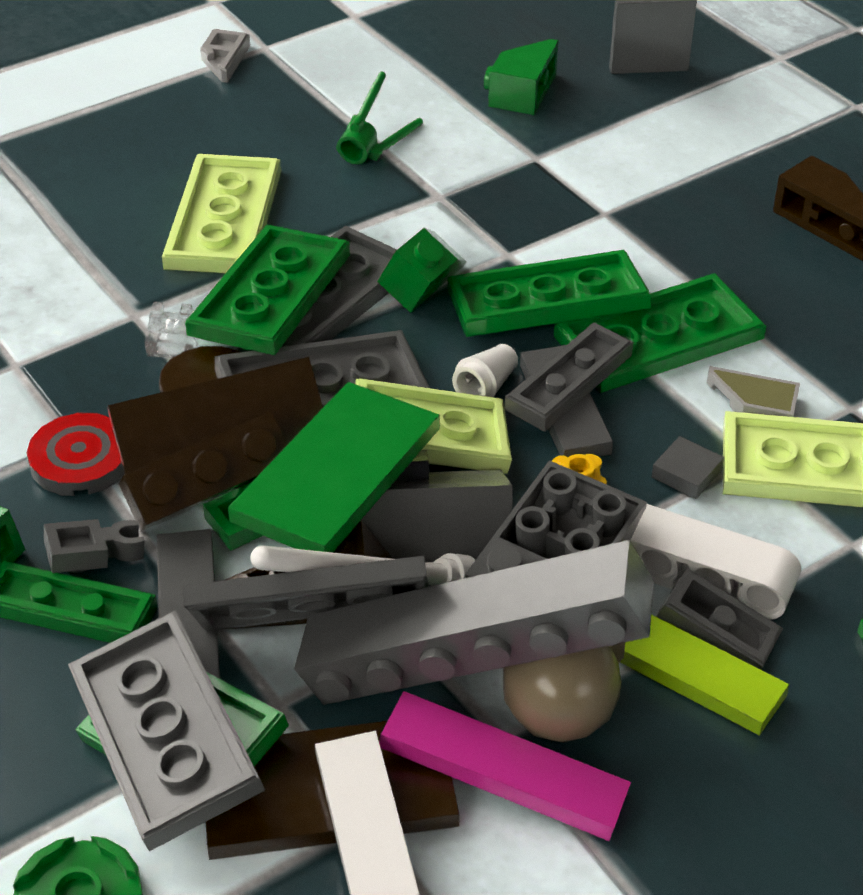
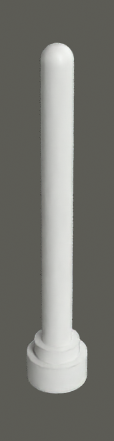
(269, 558)

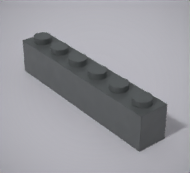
(478, 624)

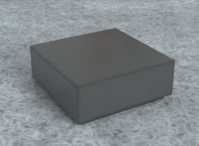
(687, 467)

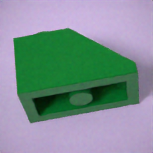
(522, 76)
(420, 268)

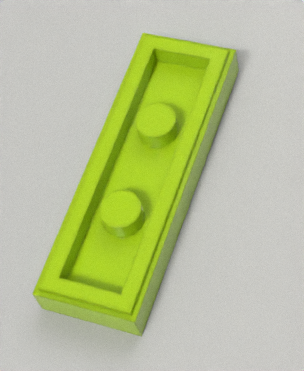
(706, 675)

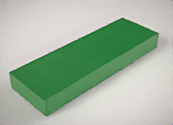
(72, 603)

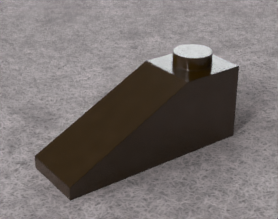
(822, 203)

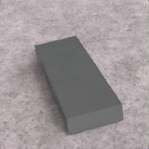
(568, 376)
(581, 427)

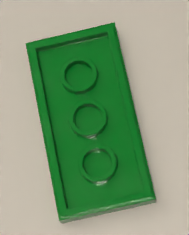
(268, 289)
(547, 292)
(678, 329)
(334, 469)

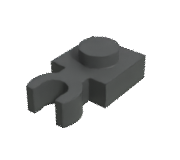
(86, 546)

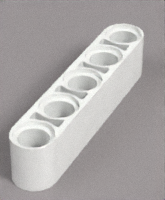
(738, 564)

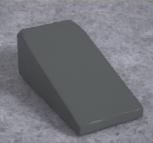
(719, 619)

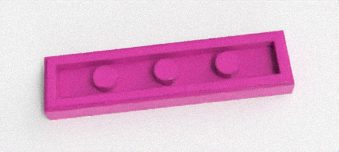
(505, 765)

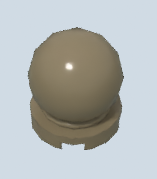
(565, 694)

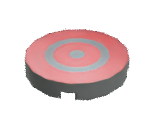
(75, 454)

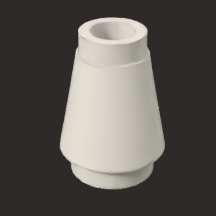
(485, 371)

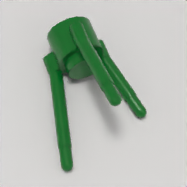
(360, 137)

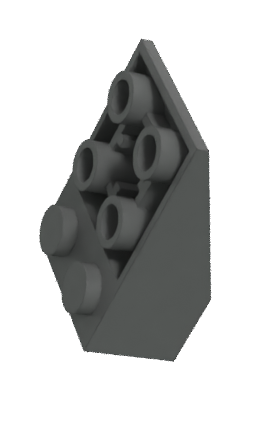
(560, 517)

